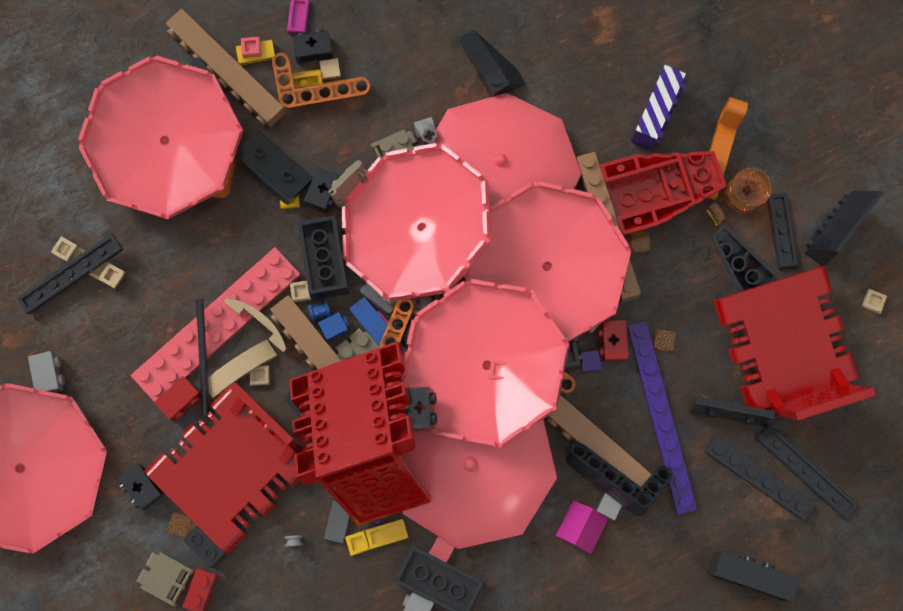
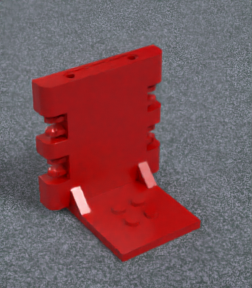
(791, 347)
(358, 434)
(228, 467)

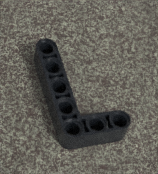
(618, 481)

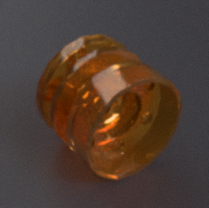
(754, 183)

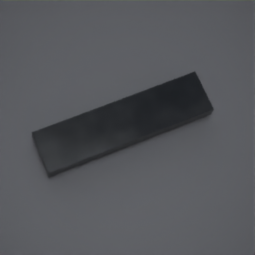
(782, 231)

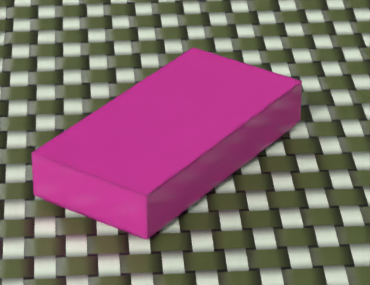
(298, 16)

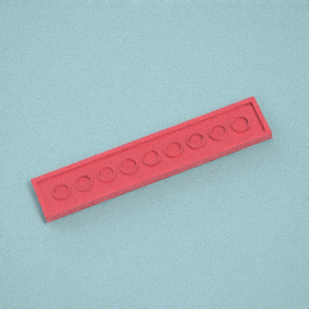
(181, 354)

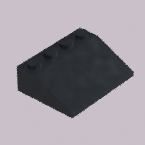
(841, 225)

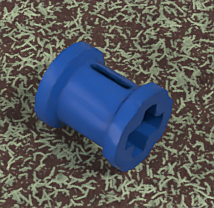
(319, 310)

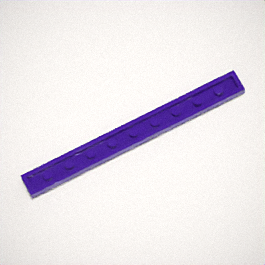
(661, 416)

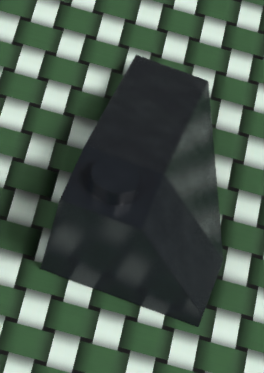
(492, 67)
(741, 261)

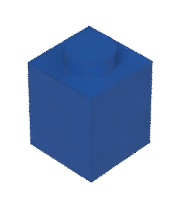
(334, 327)

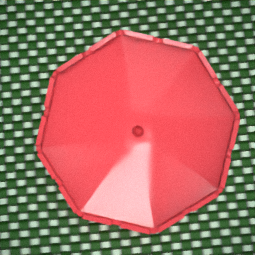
(160, 137)
(510, 144)
(416, 222)
(561, 250)
(453, 353)
(46, 467)
(478, 488)

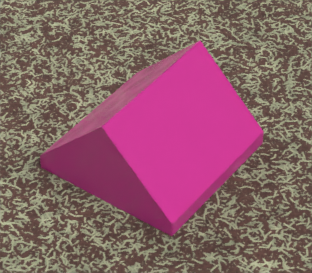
(582, 526)

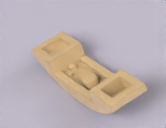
(105, 273)
(238, 306)
(240, 367)

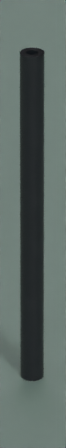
(202, 356)

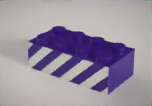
(659, 108)

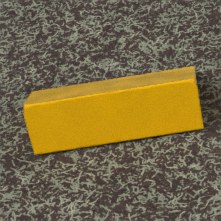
(305, 78)

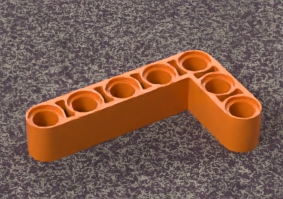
(314, 89)
(725, 131)
(398, 315)

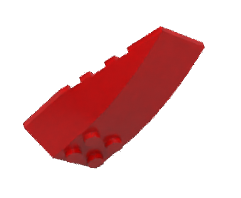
(659, 186)

